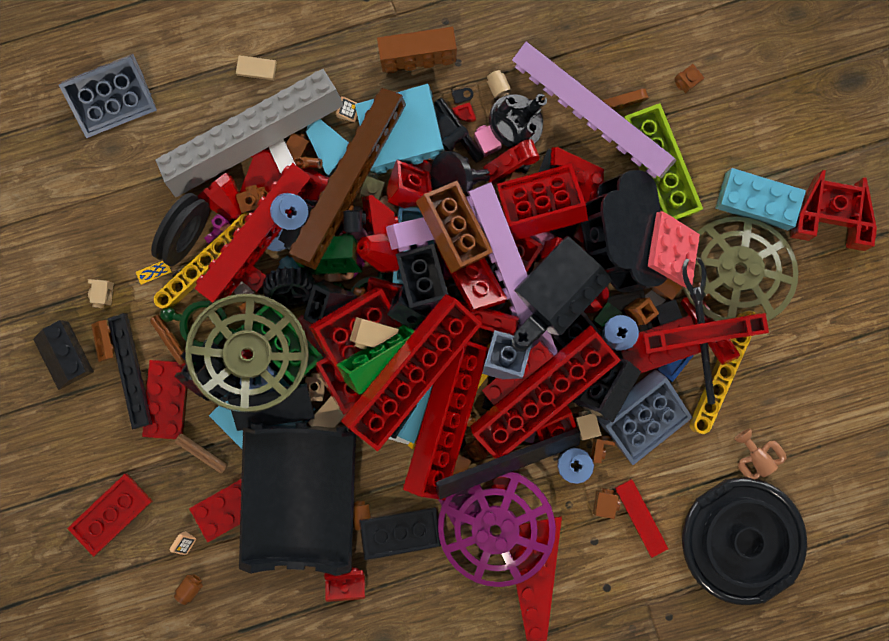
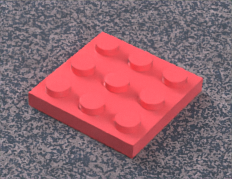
(670, 247)

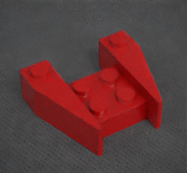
(839, 206)

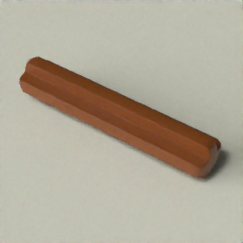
(168, 338)

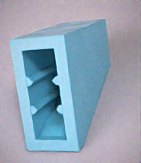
(327, 145)

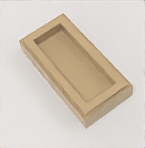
(256, 67)

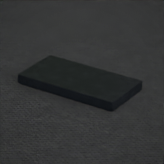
(292, 409)
(399, 533)

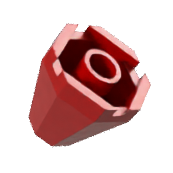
(222, 197)
(378, 252)

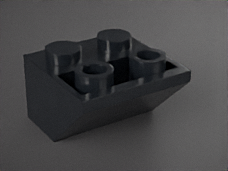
(326, 299)

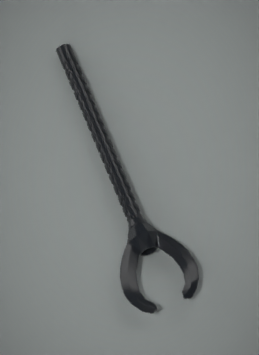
(697, 295)

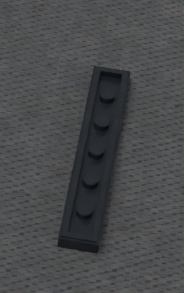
(129, 371)

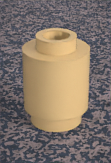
(498, 84)

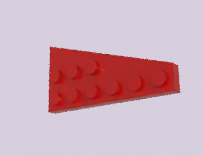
(537, 591)

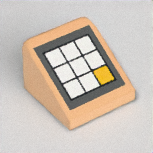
(348, 111)
(183, 543)

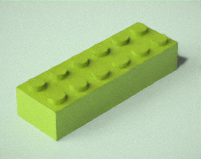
(676, 188)

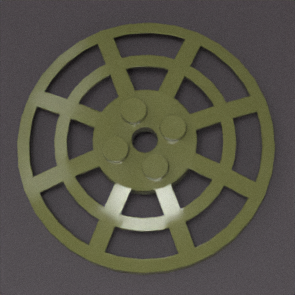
(753, 265)
(249, 340)

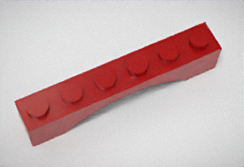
(705, 332)

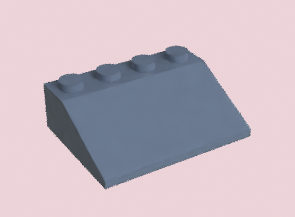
(108, 96)
(647, 417)

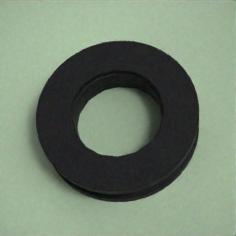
(180, 229)

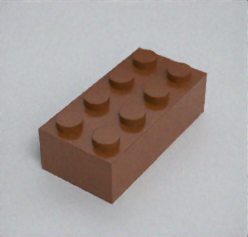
(417, 49)
(454, 226)

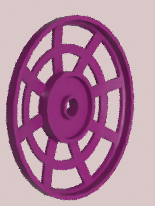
(509, 531)

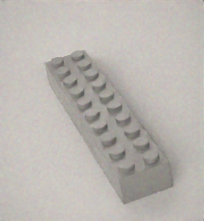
(249, 133)

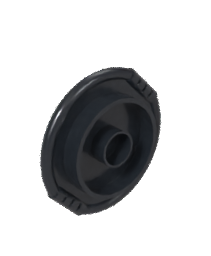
(744, 541)

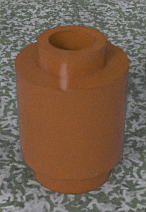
(360, 512)
(188, 589)

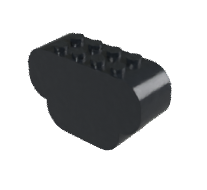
(622, 230)

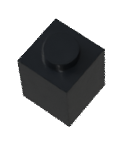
(667, 312)

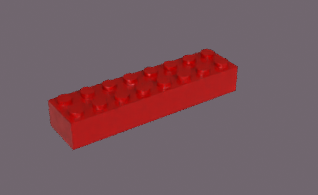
(252, 239)
(411, 372)
(544, 393)
(445, 421)

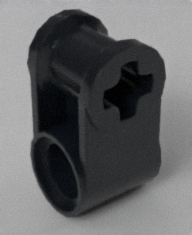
(530, 331)

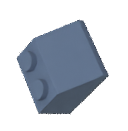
(503, 360)

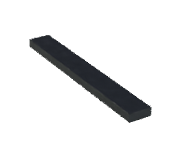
(507, 463)

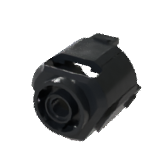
(204, 376)

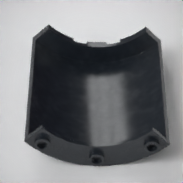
(297, 498)

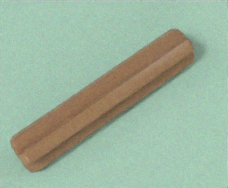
(201, 453)

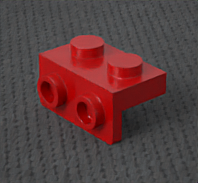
(345, 586)

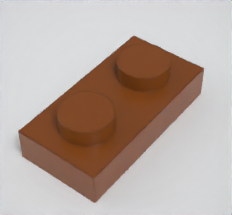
(102, 340)

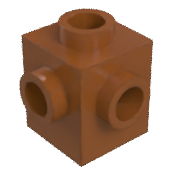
(249, 199)

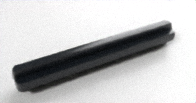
(467, 141)

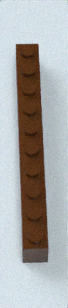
(347, 178)

